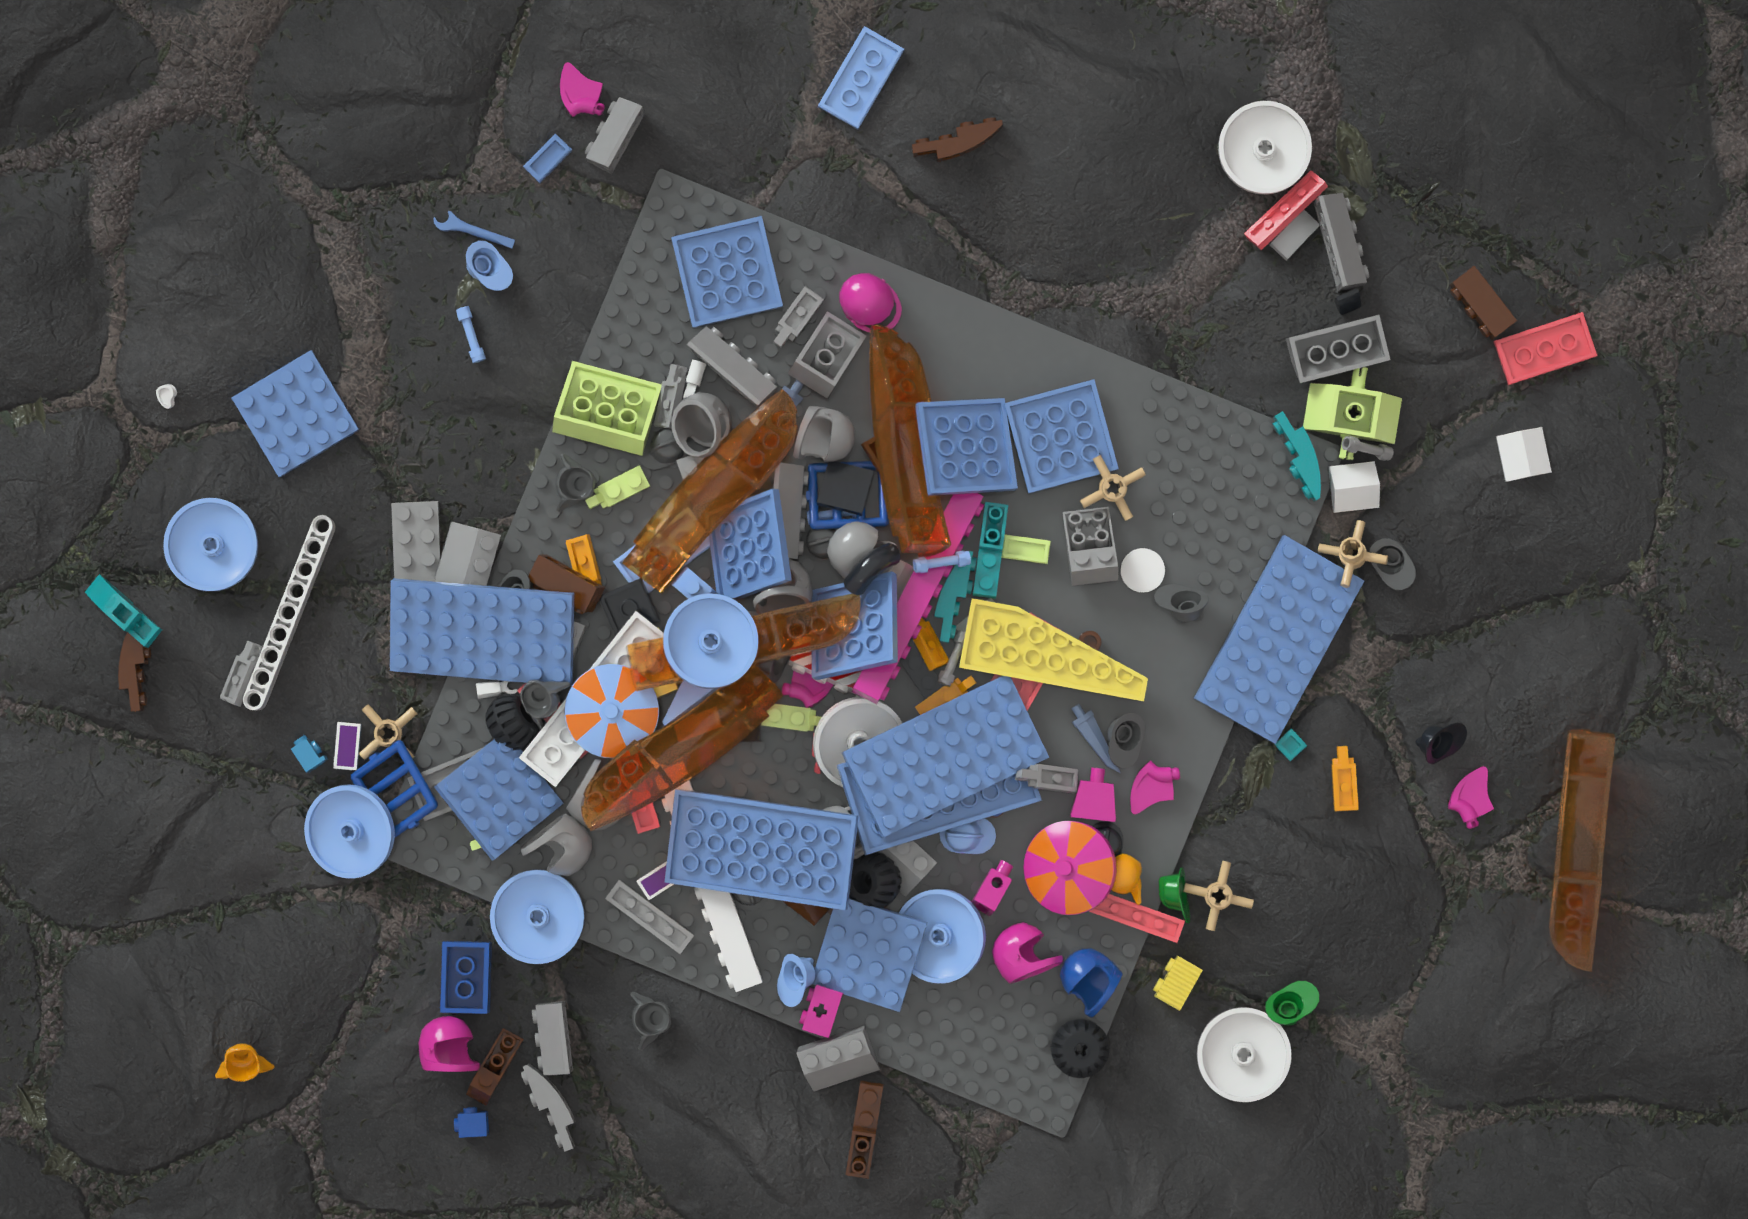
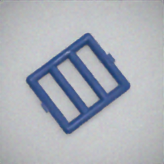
(837, 521)
(408, 766)

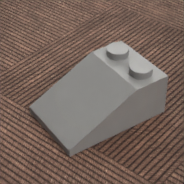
(827, 354)

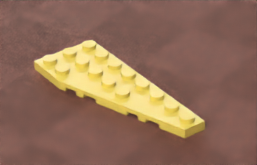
(1021, 646)

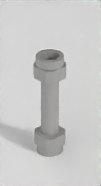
(1381, 451)
(946, 677)

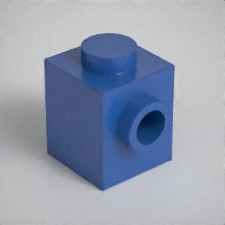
(472, 1123)

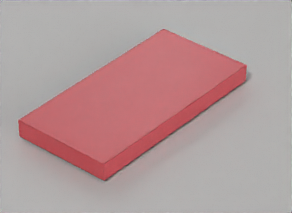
(1545, 348)

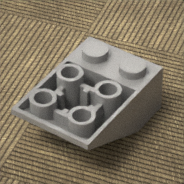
(1090, 546)

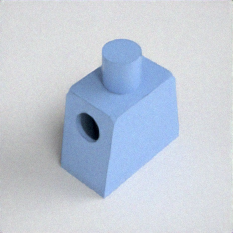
(690, 584)

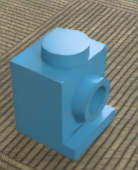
(308, 753)

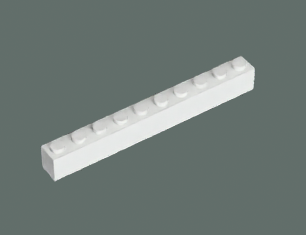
(726, 926)

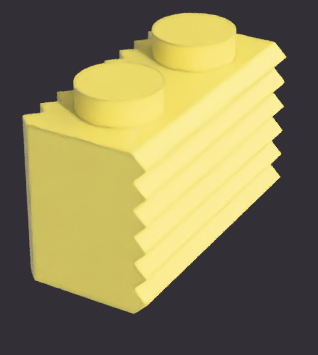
(1177, 983)

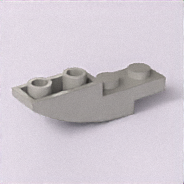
(545, 1096)

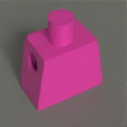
(1094, 798)
(989, 897)

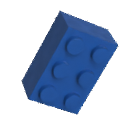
(466, 977)

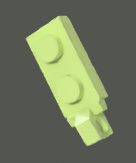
(619, 488)
(791, 718)

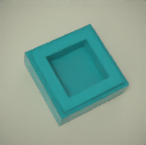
(1290, 744)

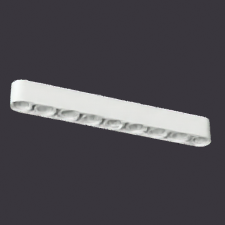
(280, 621)

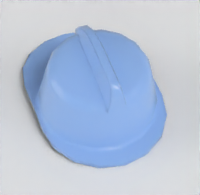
(488, 266)
(969, 838)
(795, 976)

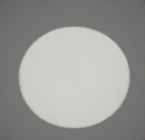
(1142, 570)

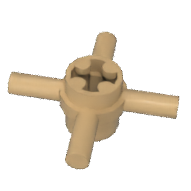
(1122, 482)
(1346, 550)
(379, 732)
(1228, 899)

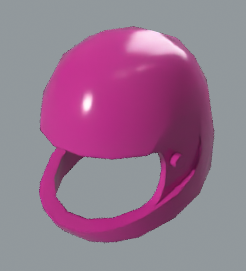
(868, 301)
(1015, 953)
(445, 1046)

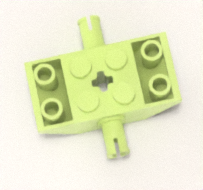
(1329, 407)

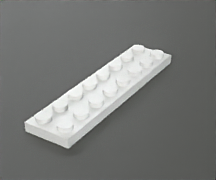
(554, 749)

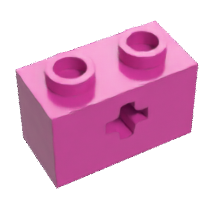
(831, 1000)

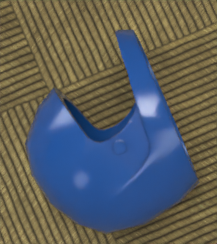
(1090, 978)

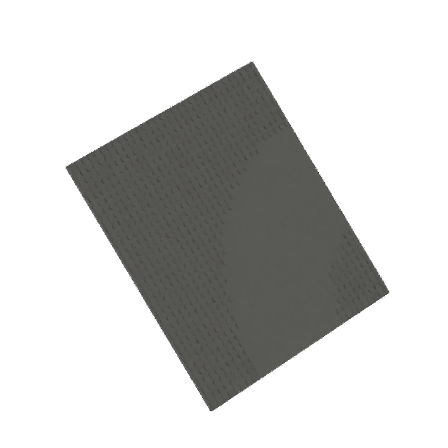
(1208, 507)

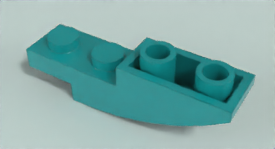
(1306, 464)
(990, 550)
(955, 586)
(122, 611)

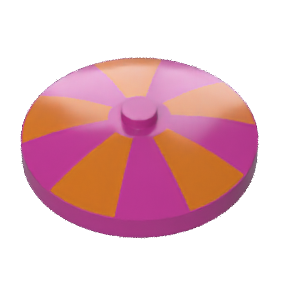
(1070, 867)

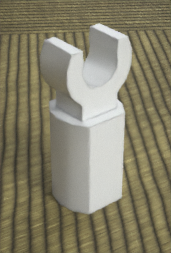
(694, 377)
(493, 689)

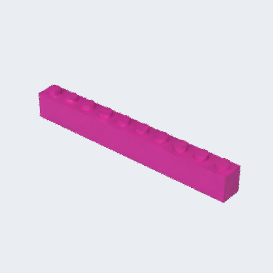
(917, 594)

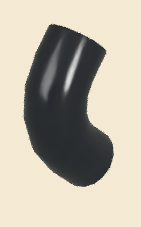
(870, 567)

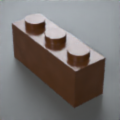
(1482, 303)
(555, 576)

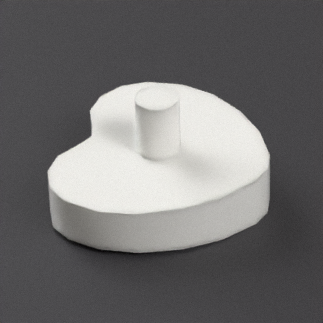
(166, 395)

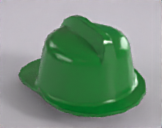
(1172, 893)
(1292, 1003)

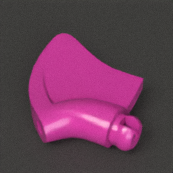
(579, 92)
(806, 689)
(1152, 786)
(1471, 797)

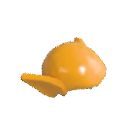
(1128, 877)
(242, 1064)

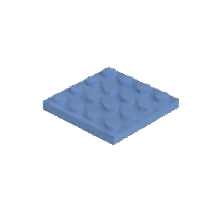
(727, 272)
(295, 413)
(1060, 435)
(966, 446)
(751, 547)
(872, 638)
(498, 797)
(870, 954)

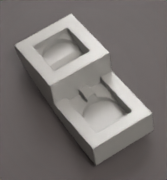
(1294, 235)

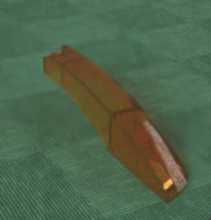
(896, 388)
(713, 491)
(780, 636)
(679, 750)
(1580, 845)

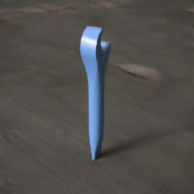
(455, 224)

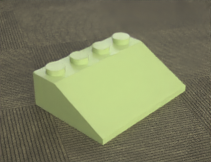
(606, 408)

